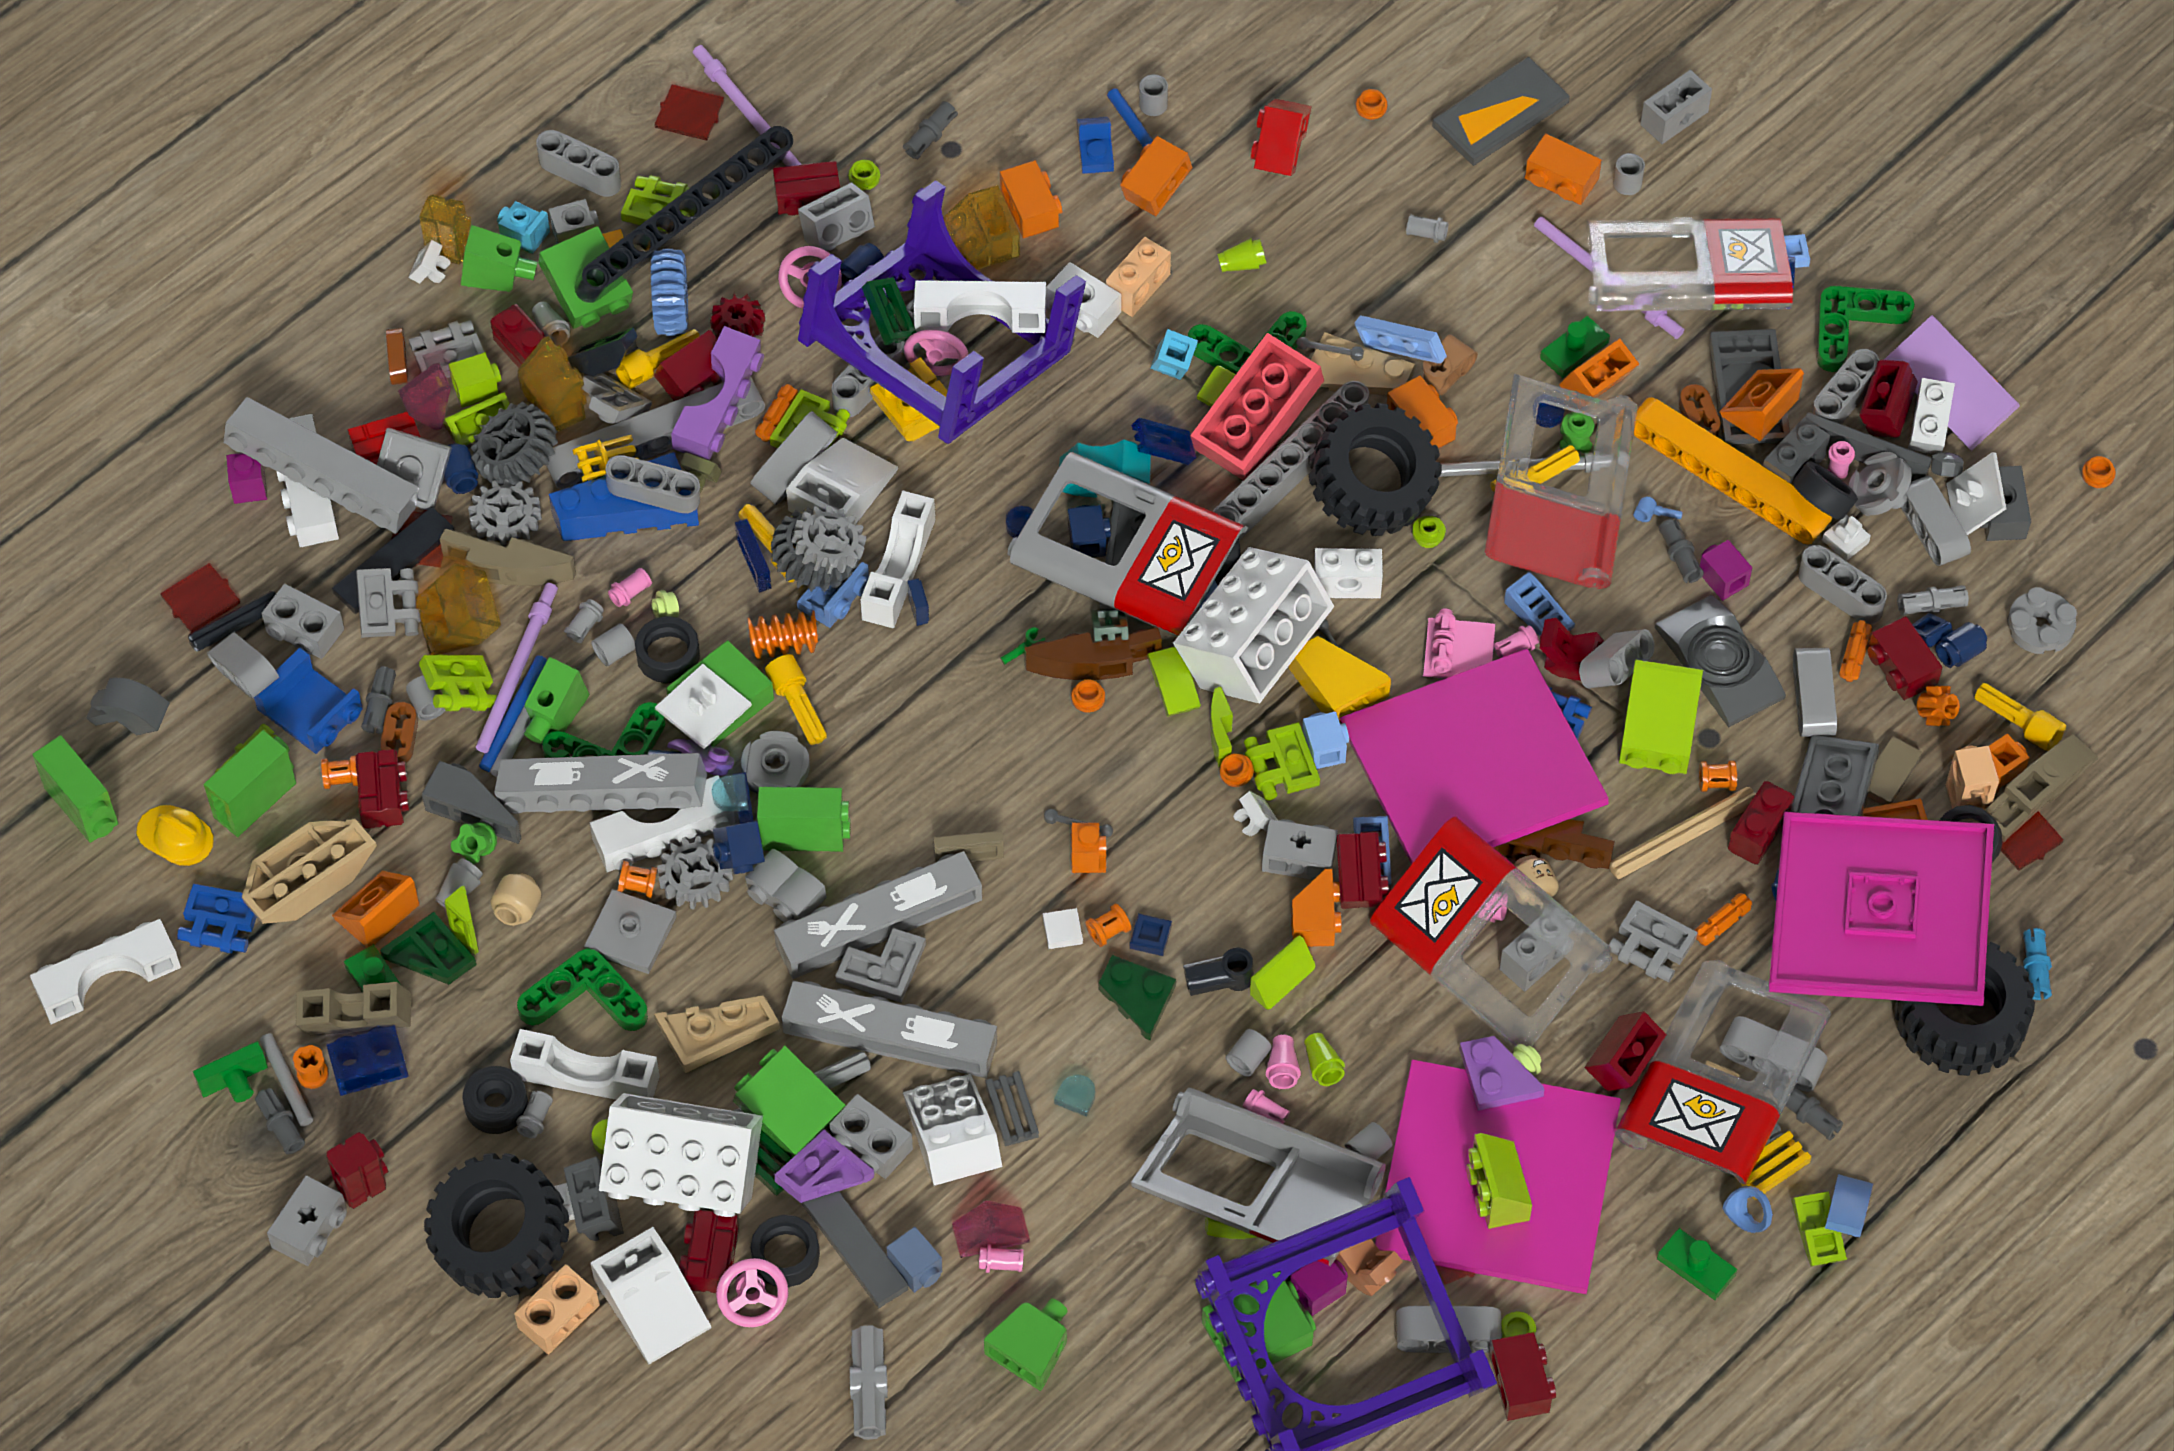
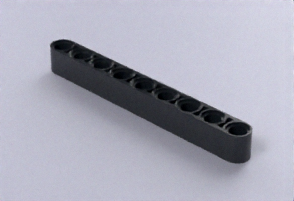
(675, 222)

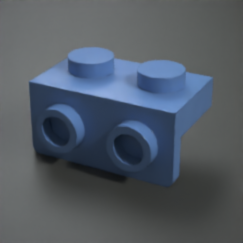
(834, 603)

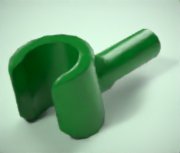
(1030, 635)

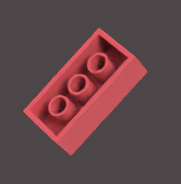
(1257, 407)

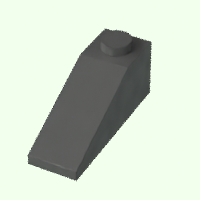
(462, 798)

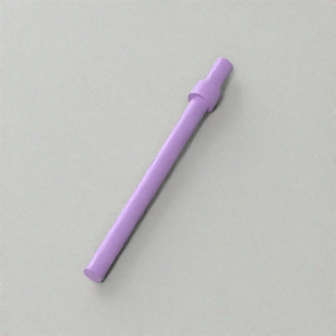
(717, 73)
(1654, 317)
(538, 616)

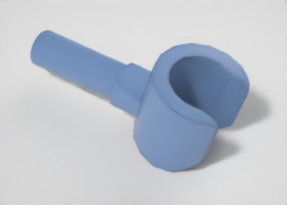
(1648, 507)

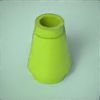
(1243, 256)
(1323, 1060)

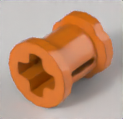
(339, 772)
(1717, 776)
(637, 879)
(1108, 925)
(309, 1066)

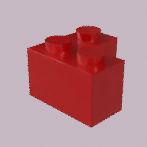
(1282, 130)

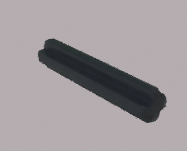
(230, 622)

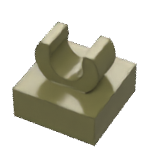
(701, 468)

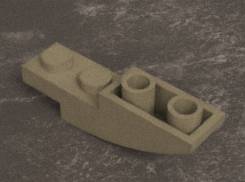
(518, 564)
(2040, 784)

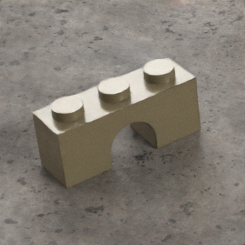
(333, 1012)

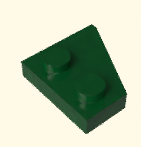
(430, 950)
(1137, 992)

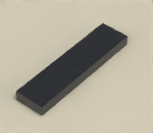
(399, 553)

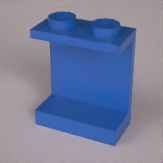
(308, 703)

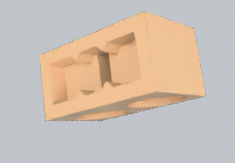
(1140, 275)
(1972, 777)
(563, 1313)

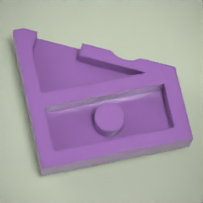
(1496, 1074)
(822, 1169)

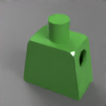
(494, 261)
(554, 700)
(1029, 1342)

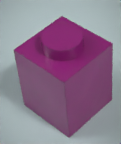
(246, 478)
(1725, 569)
(1319, 1285)

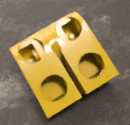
(904, 417)

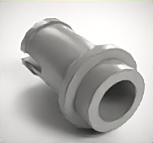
(1427, 228)
(589, 614)
(531, 1121)

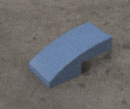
(1849, 1206)

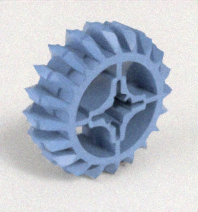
(669, 292)

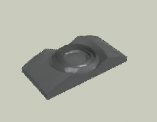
(1734, 361)
(1734, 673)

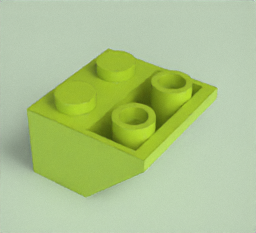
(1498, 1181)

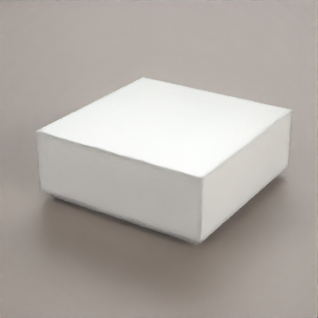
(1062, 928)

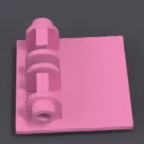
(1456, 645)

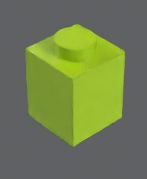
(474, 379)

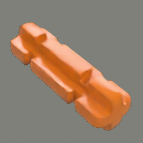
(776, 412)
(1855, 651)
(1723, 919)

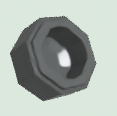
(1947, 464)

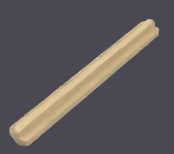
(1681, 833)

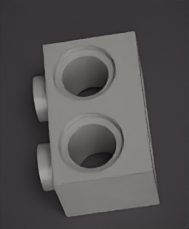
(836, 217)
(306, 616)
(1528, 959)
(876, 1132)

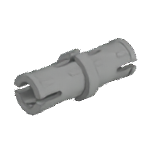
(1932, 600)

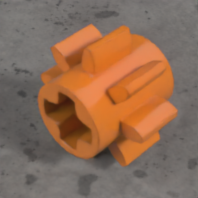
(1938, 705)

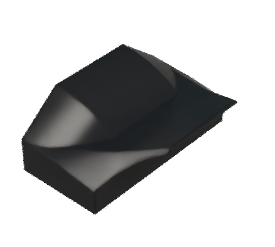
(603, 353)

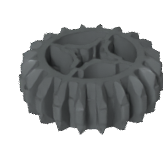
(514, 444)
(792, 564)

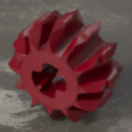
(739, 315)

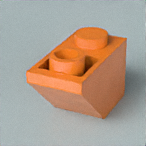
(1314, 911)

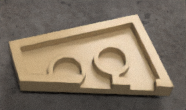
(1375, 370)
(714, 1032)

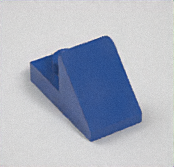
(1095, 145)

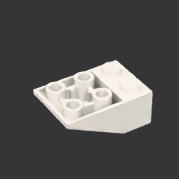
(840, 477)
(953, 1129)
(649, 1295)

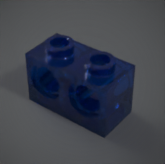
(369, 1068)

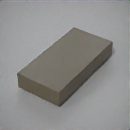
(1893, 770)
(976, 846)

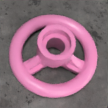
(787, 267)
(937, 346)
(749, 1279)

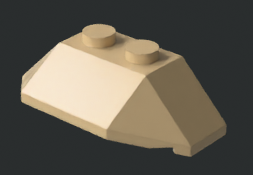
(306, 869)

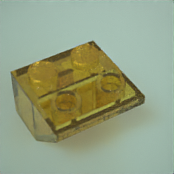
(983, 228)
(553, 385)
(457, 610)

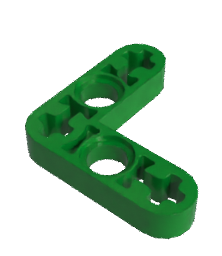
(1847, 310)
(1223, 343)
(632, 731)
(590, 981)

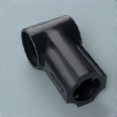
(1217, 974)

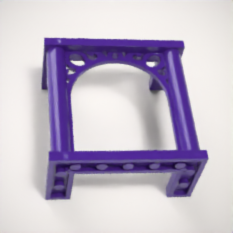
(934, 253)
(1226, 1280)

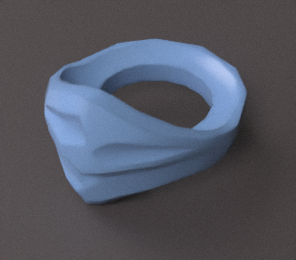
(1736, 1209)

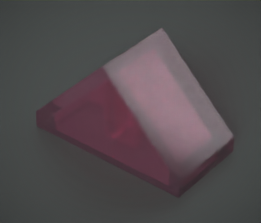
(427, 396)
(990, 1224)

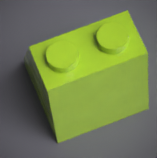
(1660, 717)

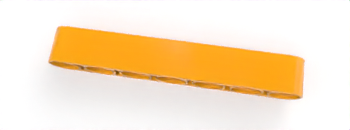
(1729, 470)

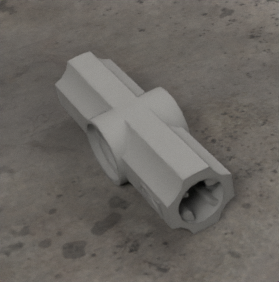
(868, 1382)

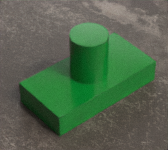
(1574, 346)
(369, 968)
(232, 1073)
(1697, 1263)

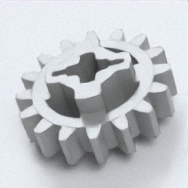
(505, 512)
(829, 539)
(695, 873)

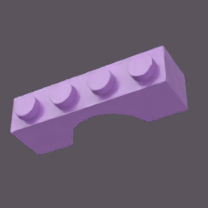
(702, 426)

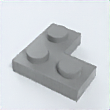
(613, 400)
(883, 975)

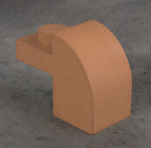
(1368, 1266)

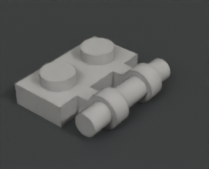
(448, 352)
(376, 602)
(1656, 932)

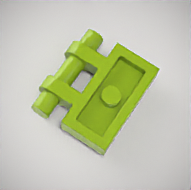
(644, 204)
(800, 407)
(458, 673)
(1292, 759)

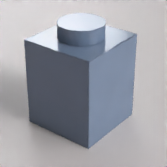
(915, 1259)

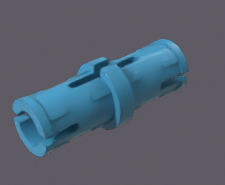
(2037, 962)

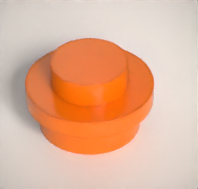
(1371, 104)
(2098, 472)
(1088, 696)
(1236, 770)

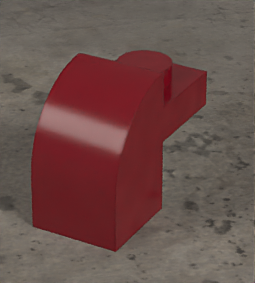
(1566, 651)

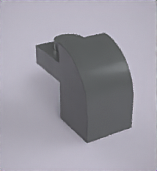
(130, 704)

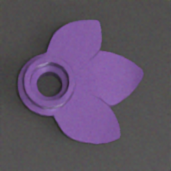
(715, 759)

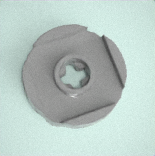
(1891, 491)
(2046, 605)
(764, 750)

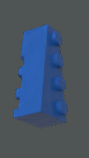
(593, 511)

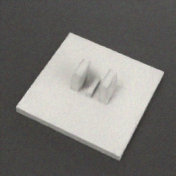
(1977, 494)
(703, 706)

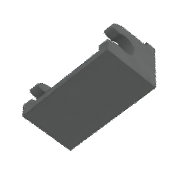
(591, 1208)

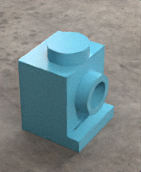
(524, 225)
(1174, 354)

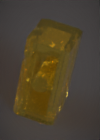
(447, 225)

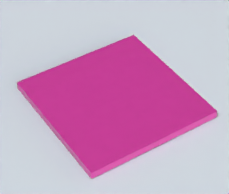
(1476, 750)
(1882, 908)
(1564, 1157)

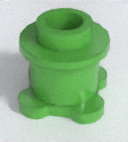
(1577, 431)
(475, 841)

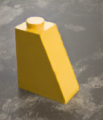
(1338, 679)

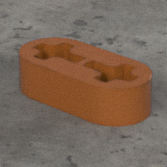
(397, 356)
(1706, 407)
(406, 734)

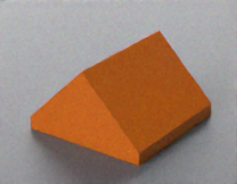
(1764, 400)
(378, 907)

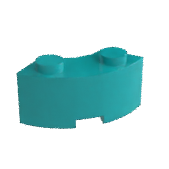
(1119, 456)

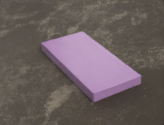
(1977, 399)

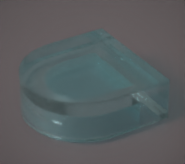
(730, 793)
(1076, 1094)

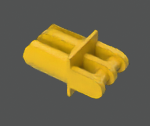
(602, 455)

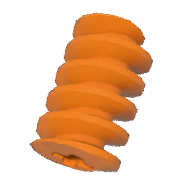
(783, 634)

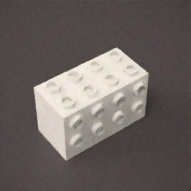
(1254, 624)
(680, 1154)

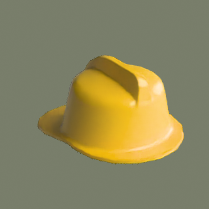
(175, 835)

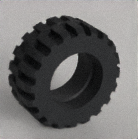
(1399, 440)
(1980, 1045)
(467, 1195)

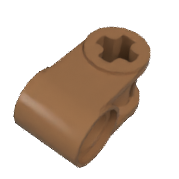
(1457, 363)

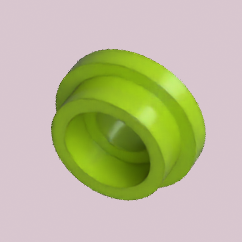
(864, 168)
(1425, 538)

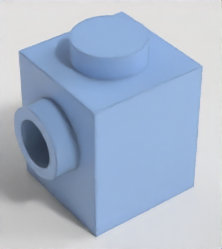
(1326, 739)

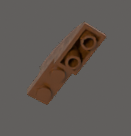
(1081, 659)
(1561, 843)

